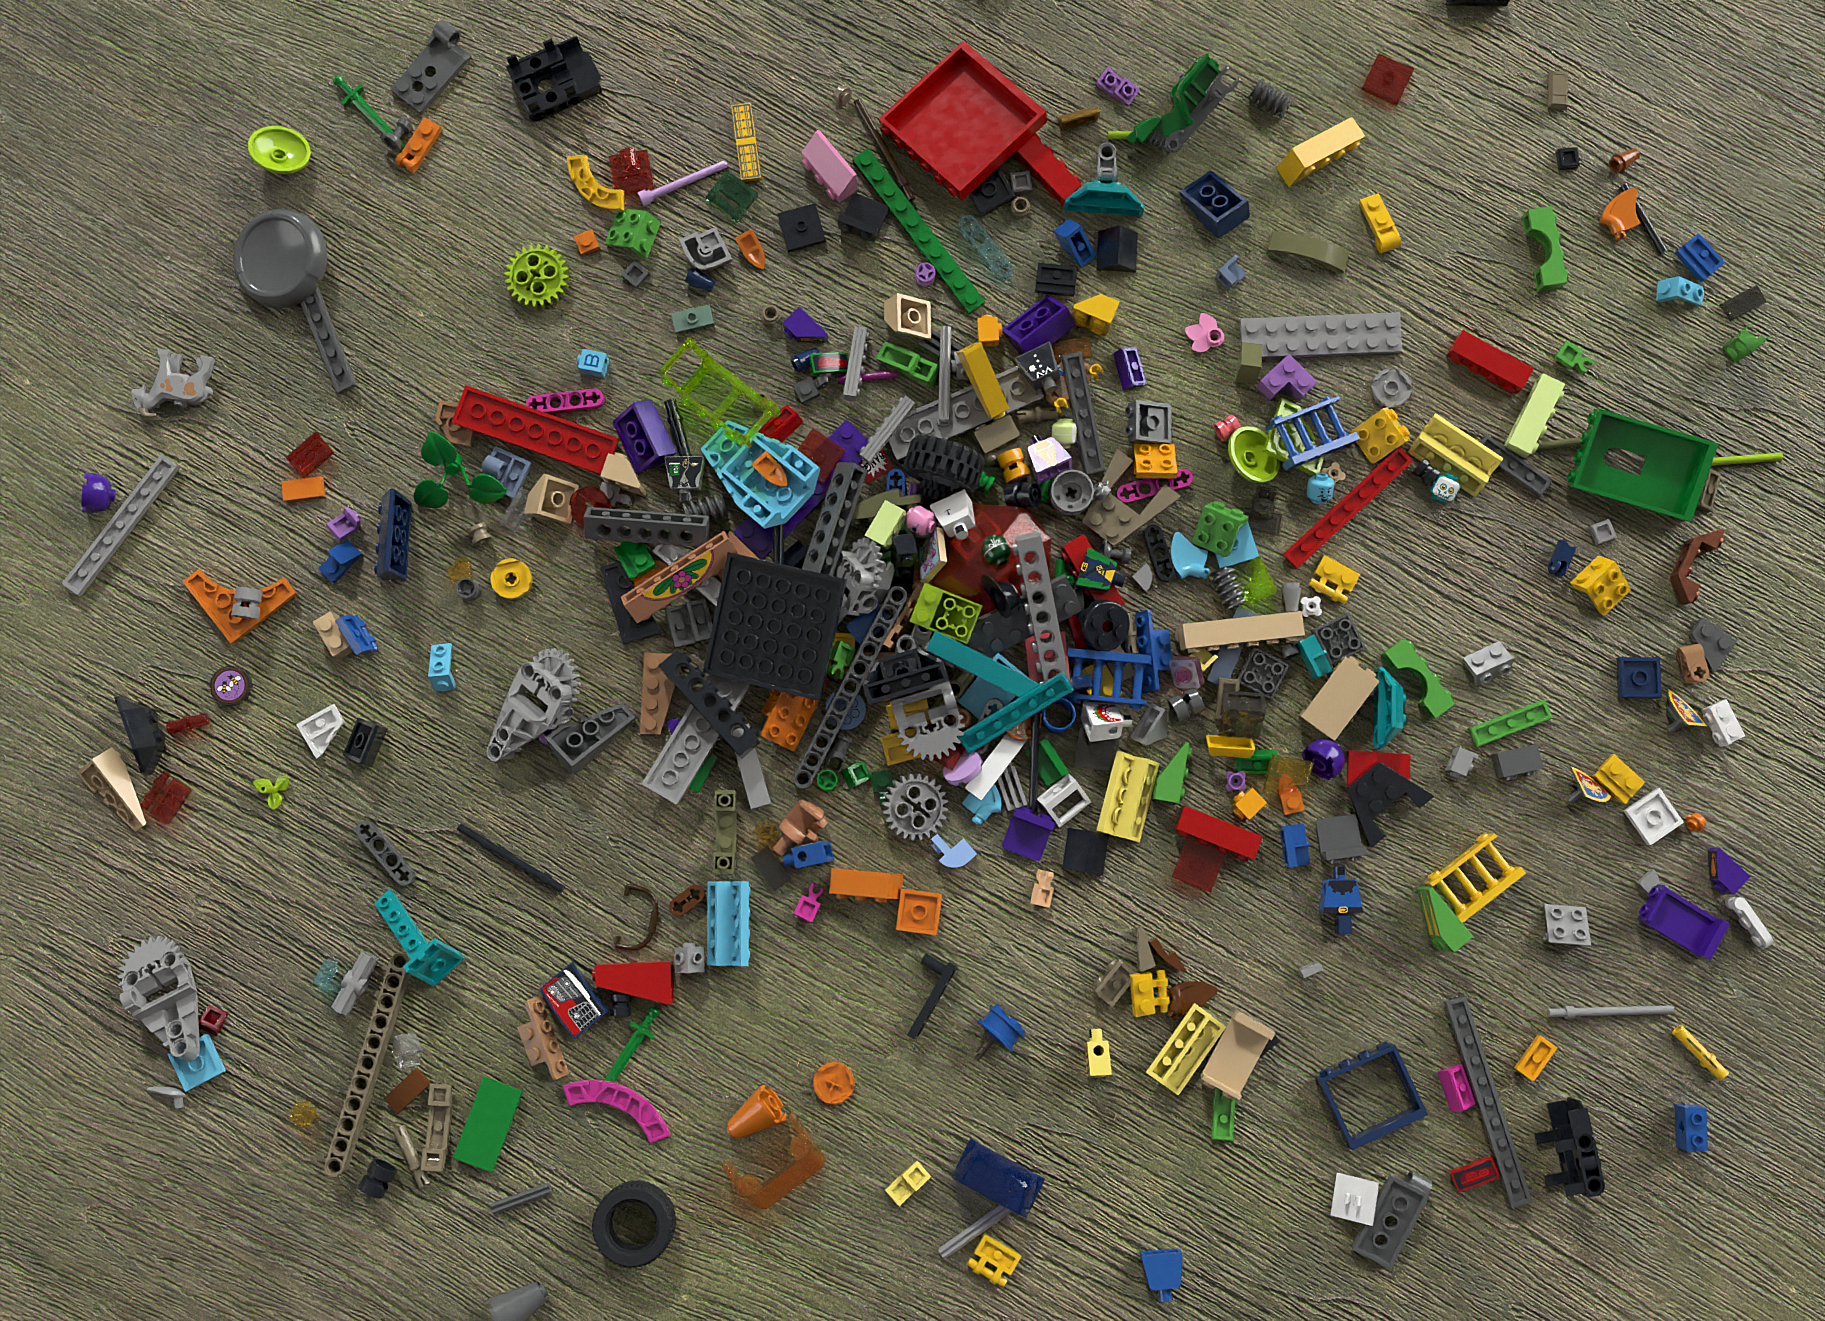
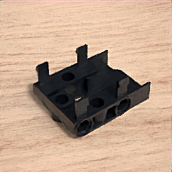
(566, 66)
(1575, 1149)

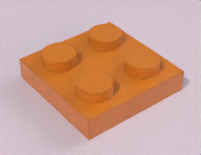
(919, 911)

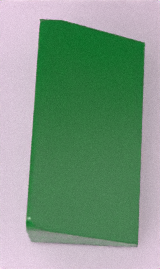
(1257, 763)

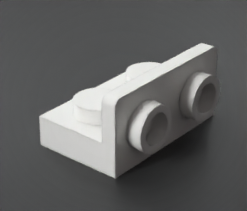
(1722, 723)

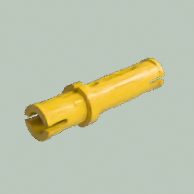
(1717, 1069)

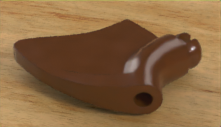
(1186, 994)

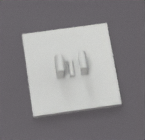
(1354, 1199)

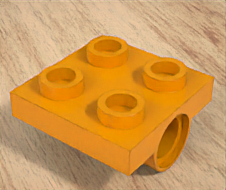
(1154, 461)

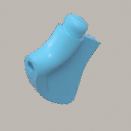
(1188, 558)
(983, 808)

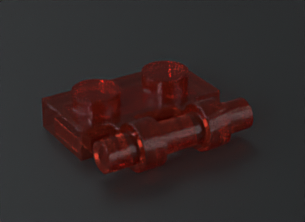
(171, 799)

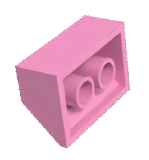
(829, 167)

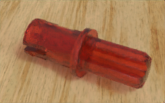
(187, 723)

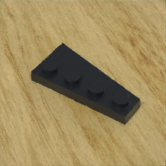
(617, 585)

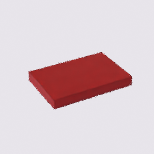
(1360, 761)

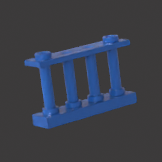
(1311, 451)
(1119, 660)

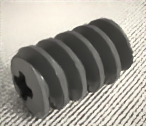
(1270, 98)
(709, 508)
(1228, 587)

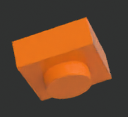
(587, 242)

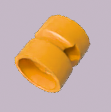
(1011, 459)

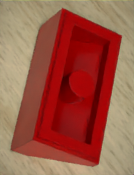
(783, 425)

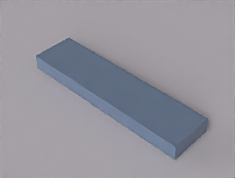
(1227, 658)

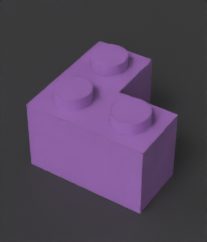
(1287, 375)

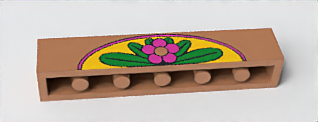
(678, 578)

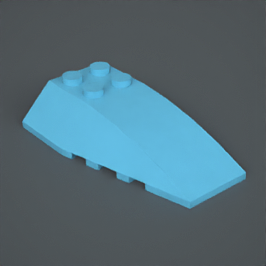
(753, 494)

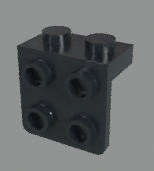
(863, 217)

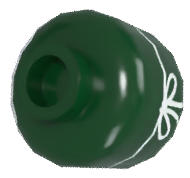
(996, 550)

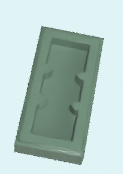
(692, 319)

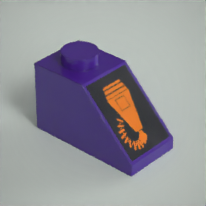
(803, 328)
(1725, 872)

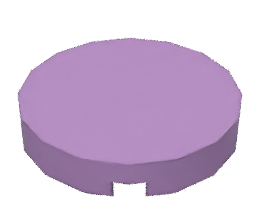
(965, 770)

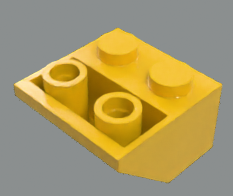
(1095, 313)

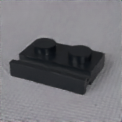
(1056, 279)

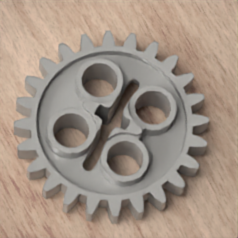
(904, 822)

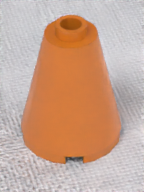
(756, 1114)

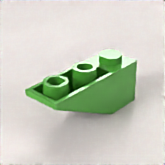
(1169, 782)

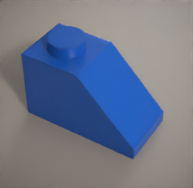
(1075, 242)

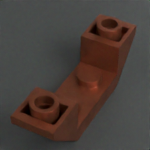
(1685, 588)

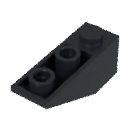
(904, 560)

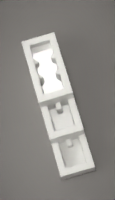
(994, 766)

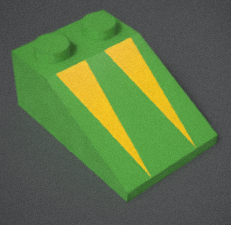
(1442, 924)

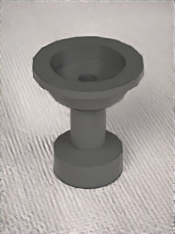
(393, 140)
(1106, 550)

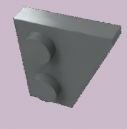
(1714, 642)

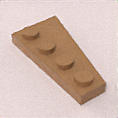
(656, 695)

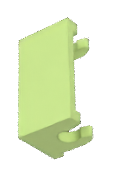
(886, 524)

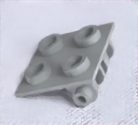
(1566, 925)

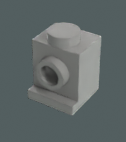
(1460, 763)

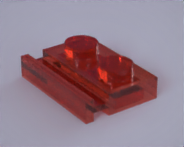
(310, 455)

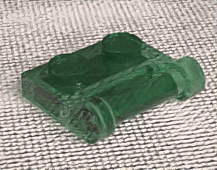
(736, 191)

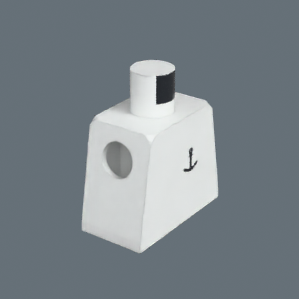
(955, 514)

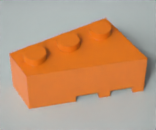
(865, 884)

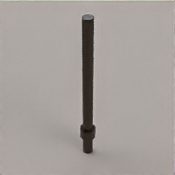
(902, 181)

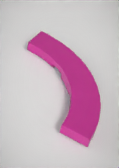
(621, 1098)

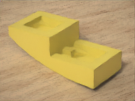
(907, 1183)

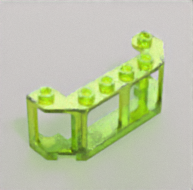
(739, 389)

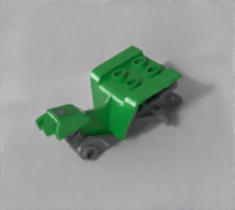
(1190, 108)

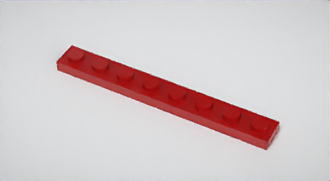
(1347, 507)

